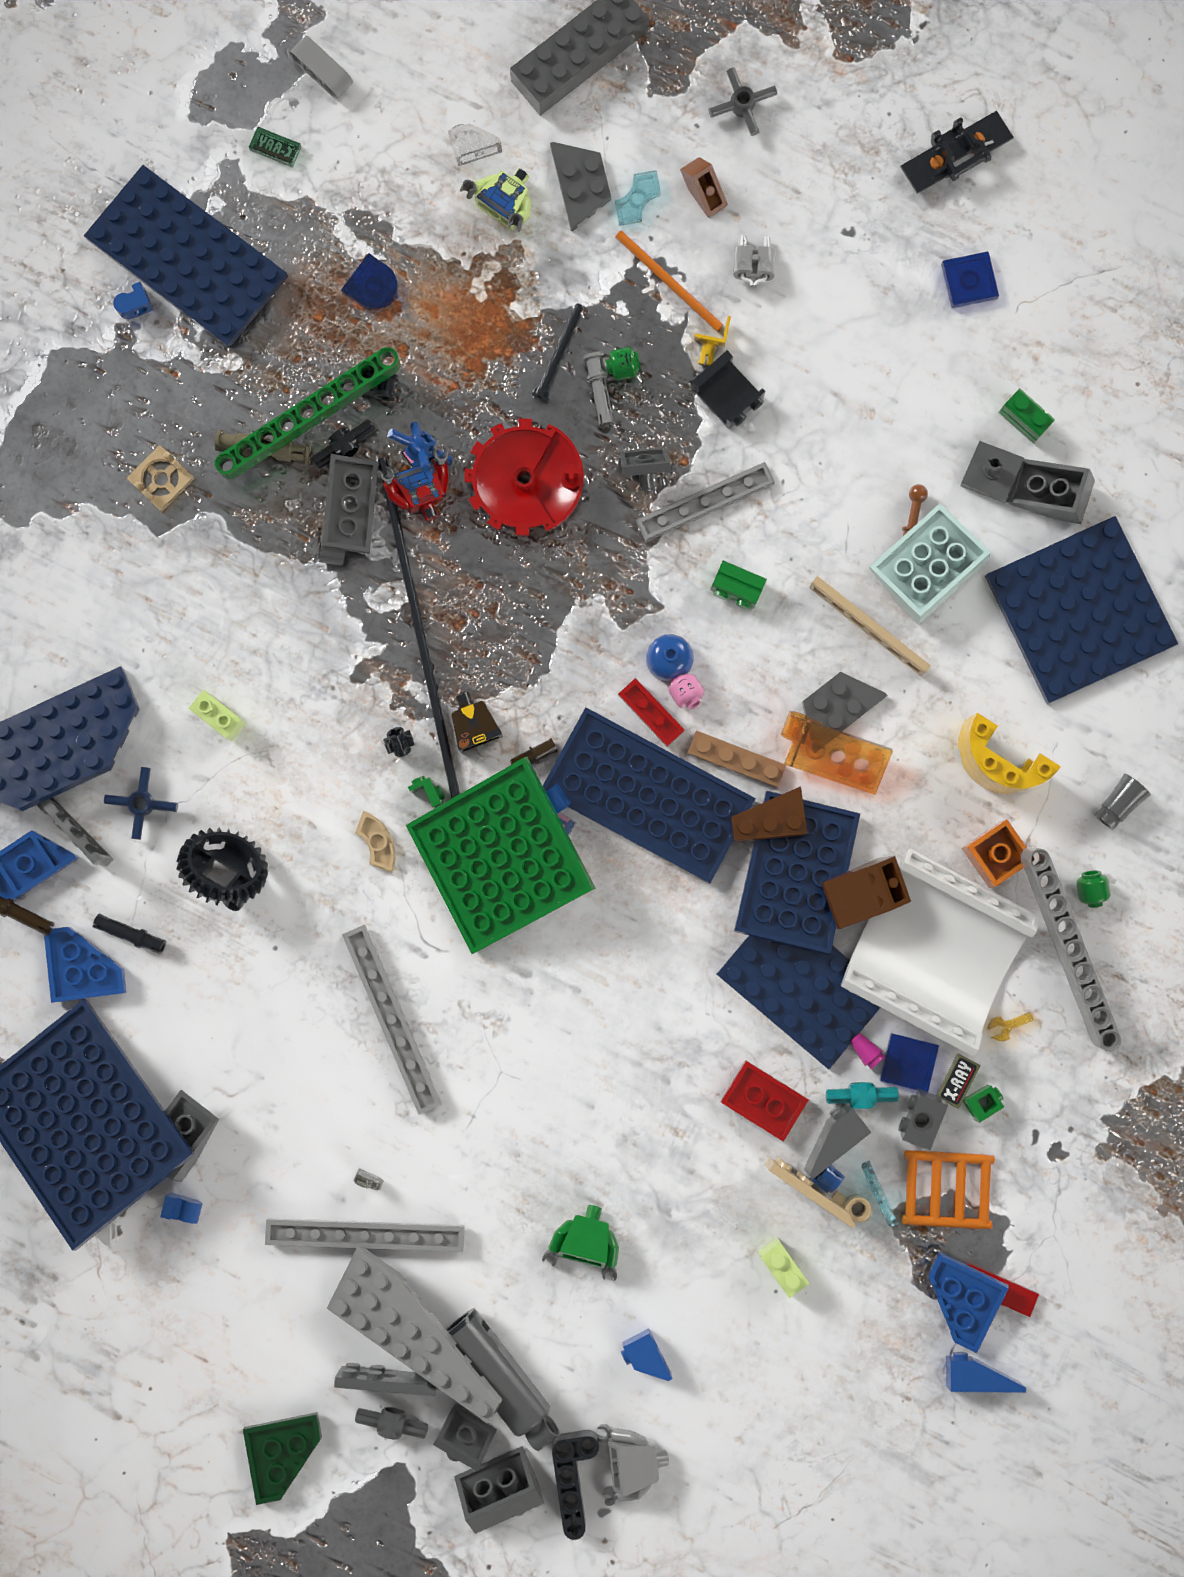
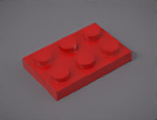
(764, 1100)

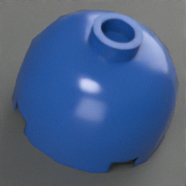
(669, 657)

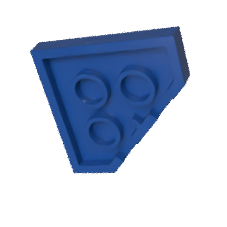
(79, 968)
(966, 1299)

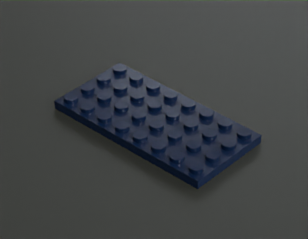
(186, 256)
(648, 795)

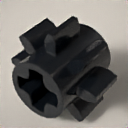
(398, 742)

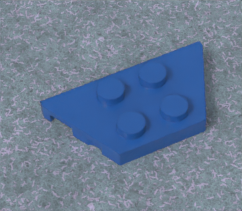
(30, 863)

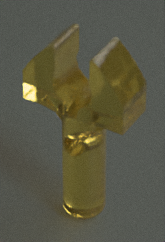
(1008, 1025)

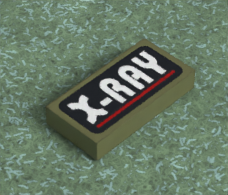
(958, 1080)

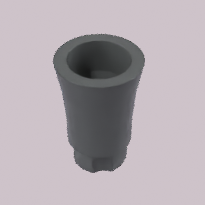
(1122, 801)

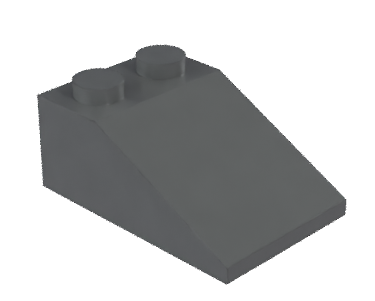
(1052, 490)
(194, 1124)
(838, 1136)

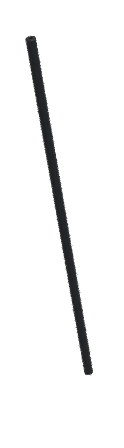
(421, 639)

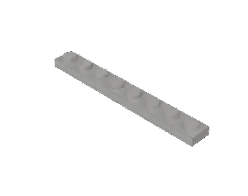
(392, 1019)
(365, 1234)

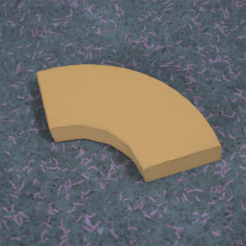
(379, 842)

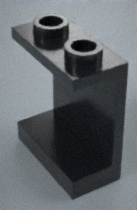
(727, 391)

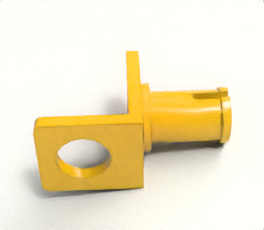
(709, 345)

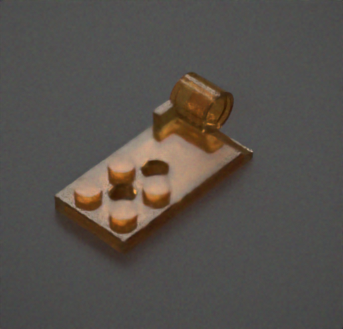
(816, 743)

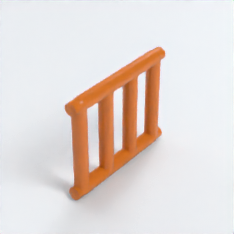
(961, 1160)

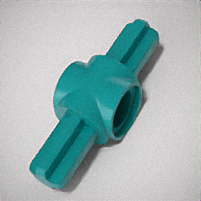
(862, 1095)

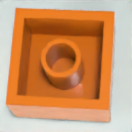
(996, 853)

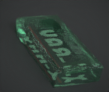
(275, 147)

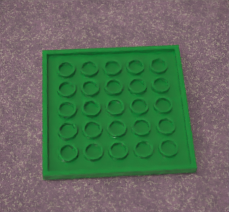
(500, 855)

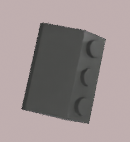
(498, 1490)

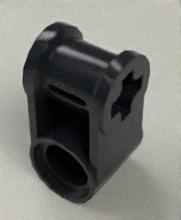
(381, 391)

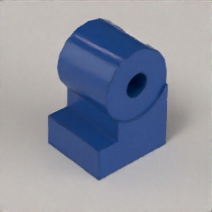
(133, 303)
(829, 1179)
(181, 1208)

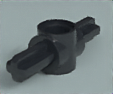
(344, 443)

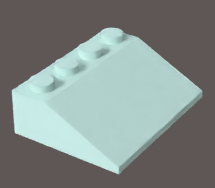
(930, 563)

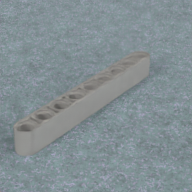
(1078, 957)

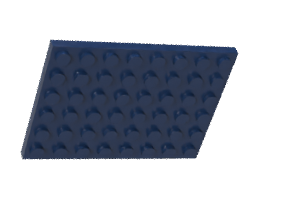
(84, 1125)

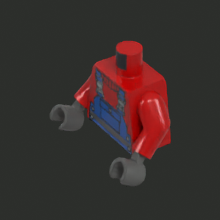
(416, 489)

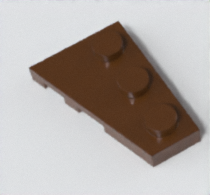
(772, 819)

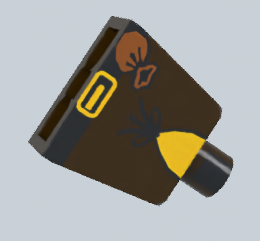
(473, 724)

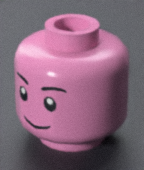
(686, 691)

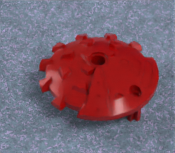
(530, 451)

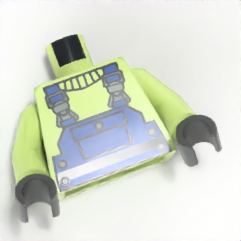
(502, 197)

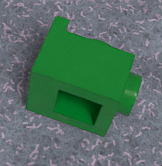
(993, 1104)

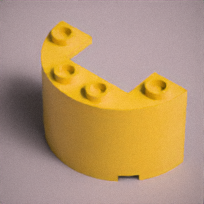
(992, 770)

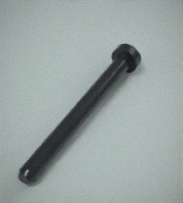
(541, 392)

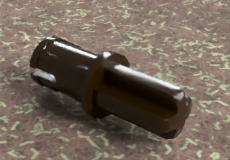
(538, 752)

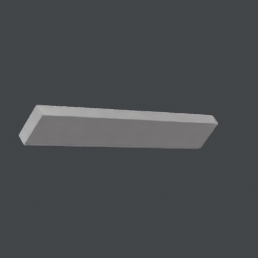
(705, 502)

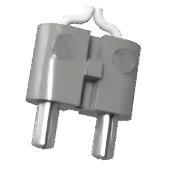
(754, 262)

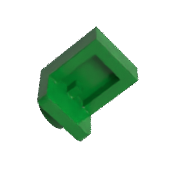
(433, 792)

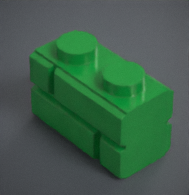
(1026, 415)
(738, 585)

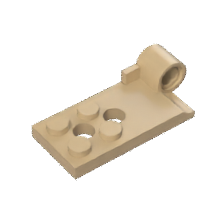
(837, 1205)

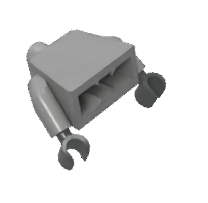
(632, 1464)

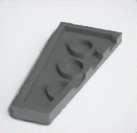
(75, 832)

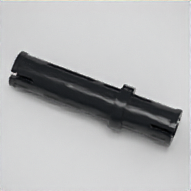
(138, 937)

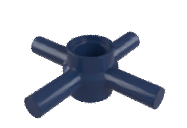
(151, 804)

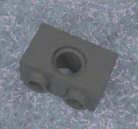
(923, 1133)

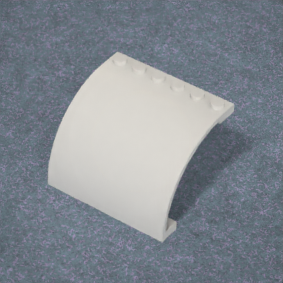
(940, 953)

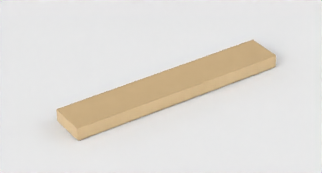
(869, 626)

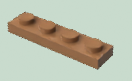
(736, 759)

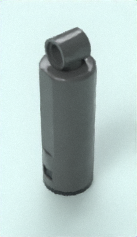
(522, 1403)

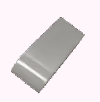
(321, 67)

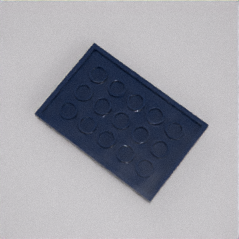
(785, 875)
(800, 994)

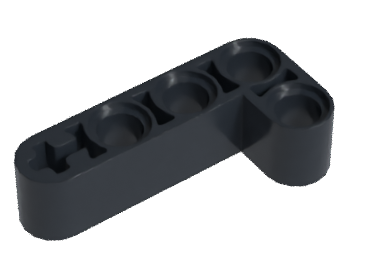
(572, 1485)

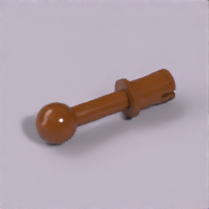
(917, 494)

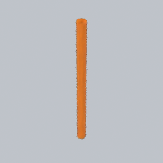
(669, 281)

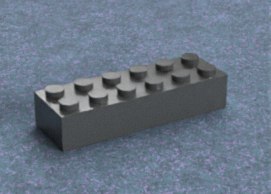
(578, 51)

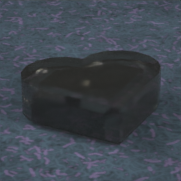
(368, 1180)

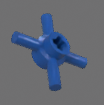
(418, 445)

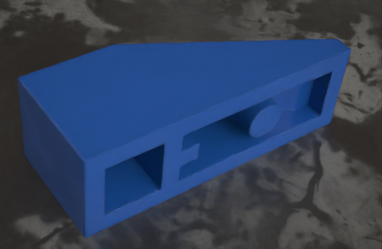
(971, 1375)

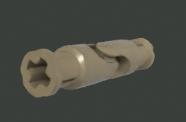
(286, 453)

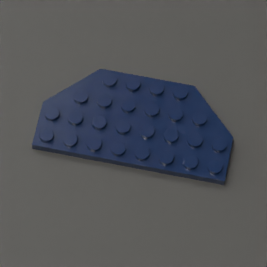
(65, 740)

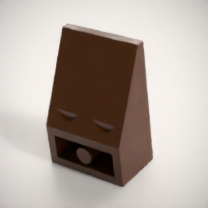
(866, 891)

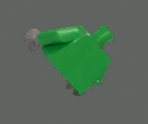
(586, 1242)

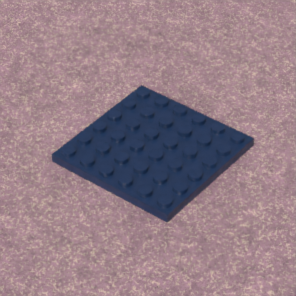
(1081, 610)

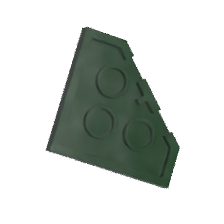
(279, 1452)

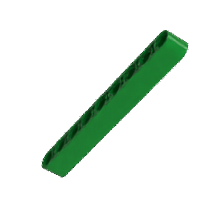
(313, 402)

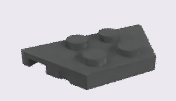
(580, 181)
(841, 701)

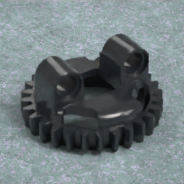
(196, 863)

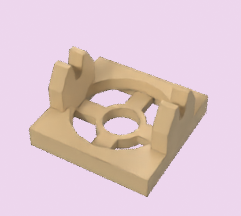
(164, 501)

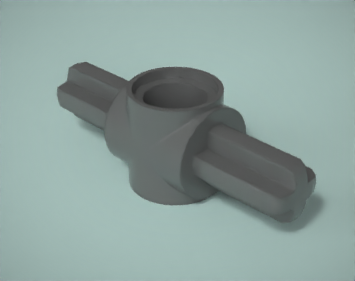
(391, 1423)

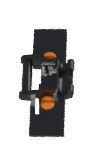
(953, 145)

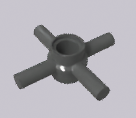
(747, 94)

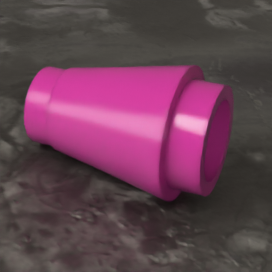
(867, 1051)

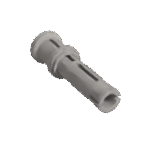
(598, 377)

